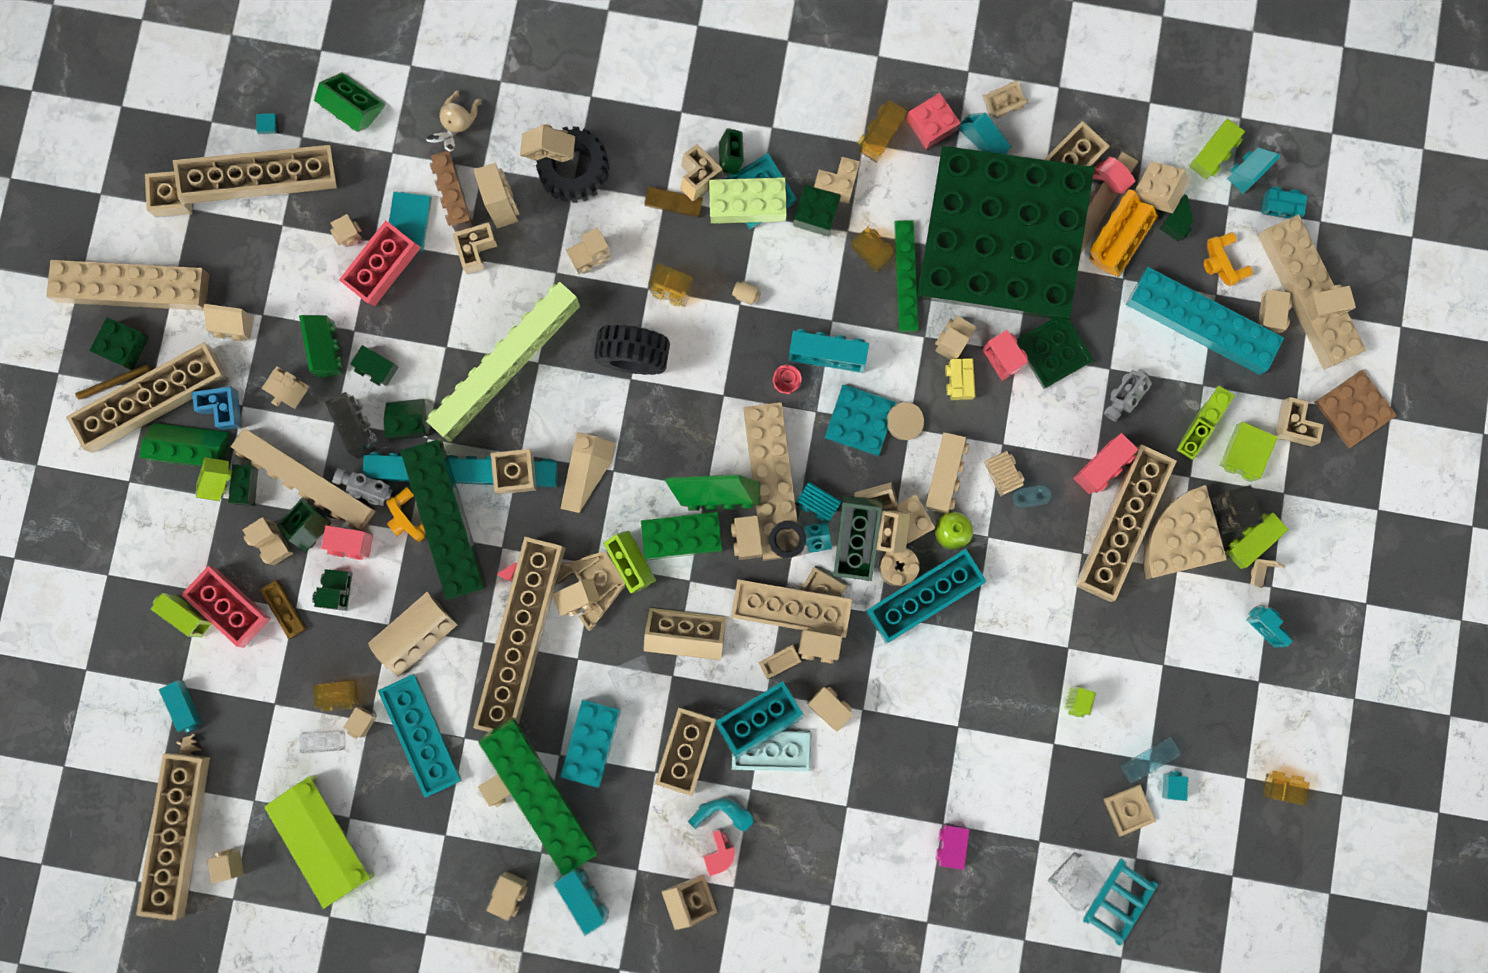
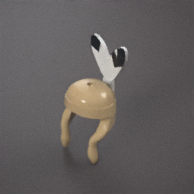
(455, 120)

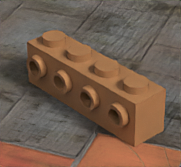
(452, 192)

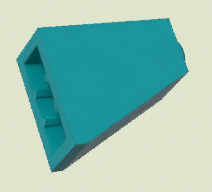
(984, 133)

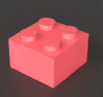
(933, 121)
(1005, 355)
(347, 541)

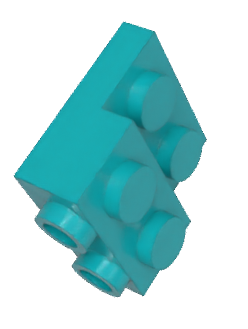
(1267, 623)

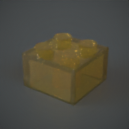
(670, 285)

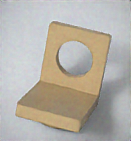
(1259, 571)

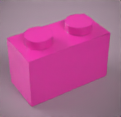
(952, 846)

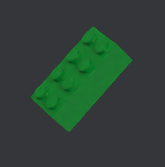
(681, 536)

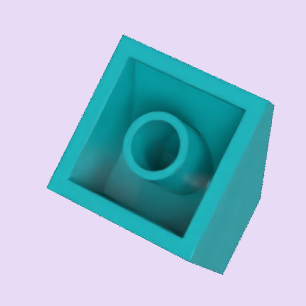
(1252, 168)

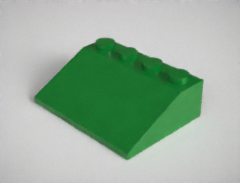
(715, 492)

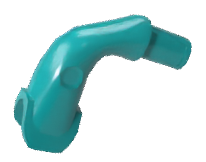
(741, 817)

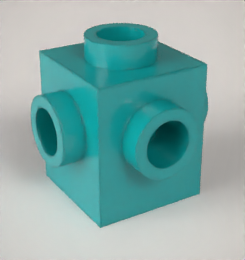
(817, 537)

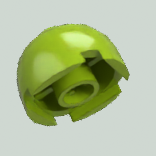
(953, 530)

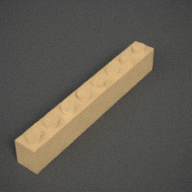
(303, 479)

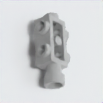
(1128, 394)
(365, 489)

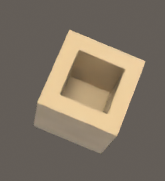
(359, 722)

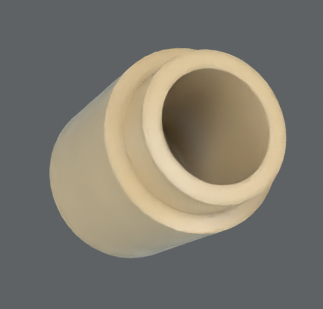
(746, 293)

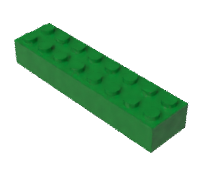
(537, 796)

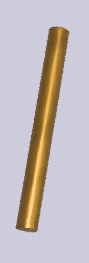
(112, 382)

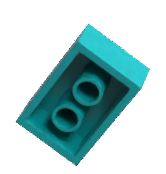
(582, 900)

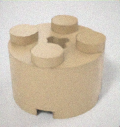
(897, 578)

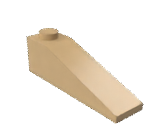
(587, 465)

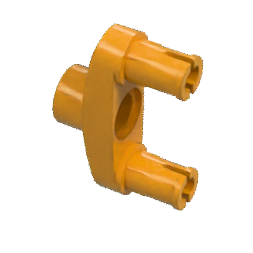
(1220, 263)
(400, 522)

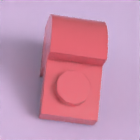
(1114, 174)
(723, 858)

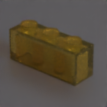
(881, 131)

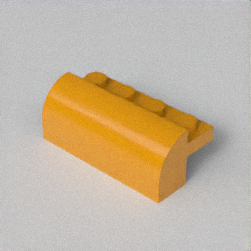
(1122, 234)

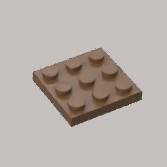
(1355, 408)

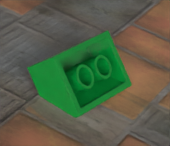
(348, 101)
(321, 345)

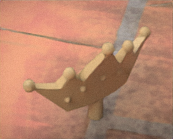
(188, 745)

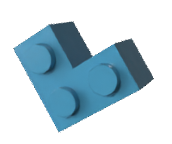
(221, 402)

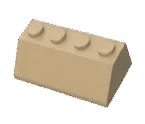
(684, 634)

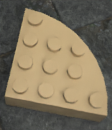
(1183, 536)

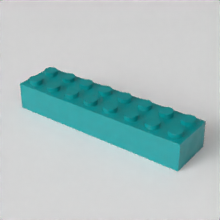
(1204, 321)

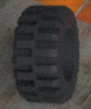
(587, 183)
(632, 349)

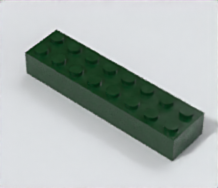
(443, 519)

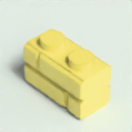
(961, 379)

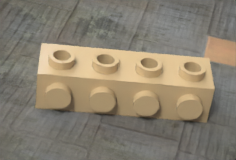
(946, 473)

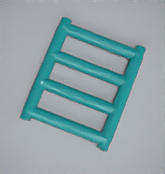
(1101, 901)

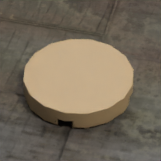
(905, 421)

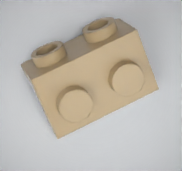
(1004, 99)

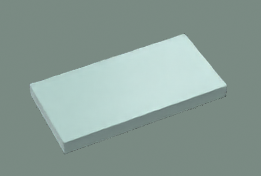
(780, 753)

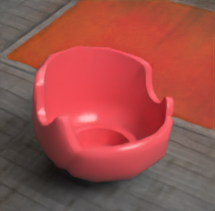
(787, 379)

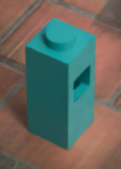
(180, 706)

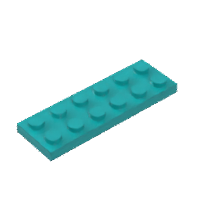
(419, 735)

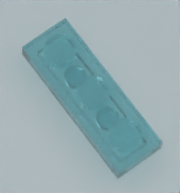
(1150, 760)

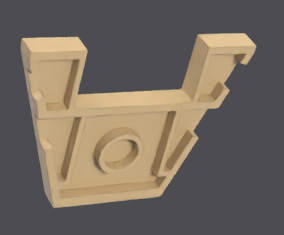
(605, 578)

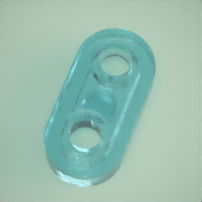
(1030, 496)

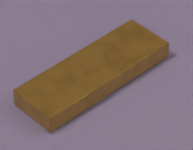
(672, 202)
(283, 609)

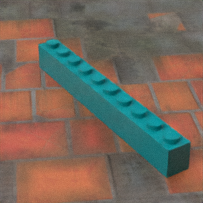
(464, 470)

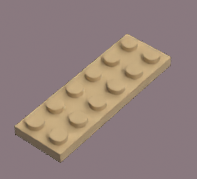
(791, 608)

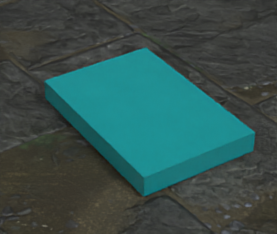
(410, 215)

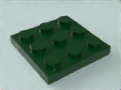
(1054, 351)

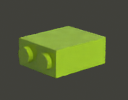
(1248, 452)
(180, 615)

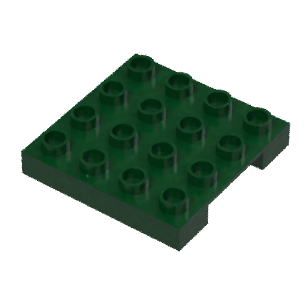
(1005, 233)

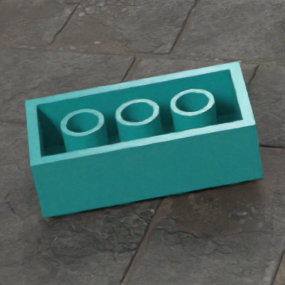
(828, 351)
(759, 720)
(590, 743)

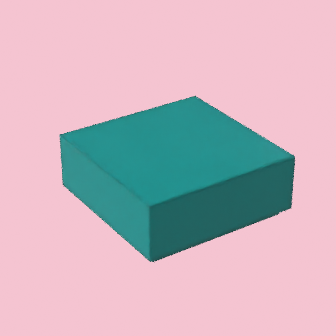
(266, 123)

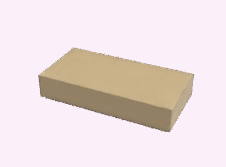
(780, 662)

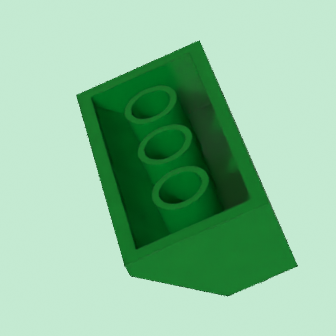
(183, 445)

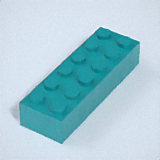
(925, 596)

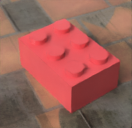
(1106, 464)

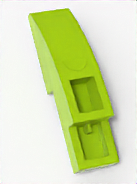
(1204, 422)

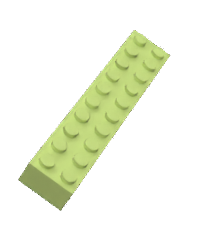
(503, 362)

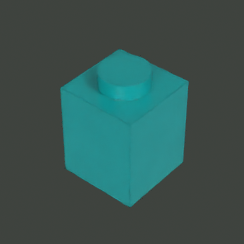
(1175, 786)

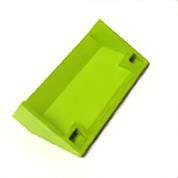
(317, 842)

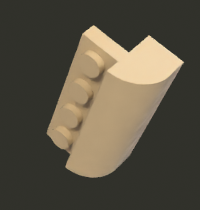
(412, 634)

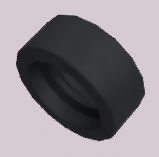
(782, 525)

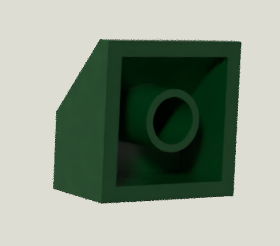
(405, 419)
(303, 525)

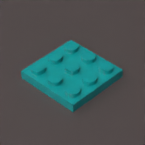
(763, 168)
(859, 420)

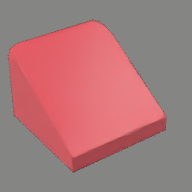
(508, 573)

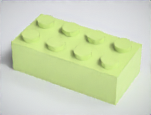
(747, 200)

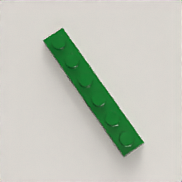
(906, 276)

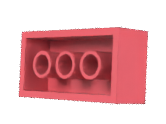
(379, 263)
(226, 606)

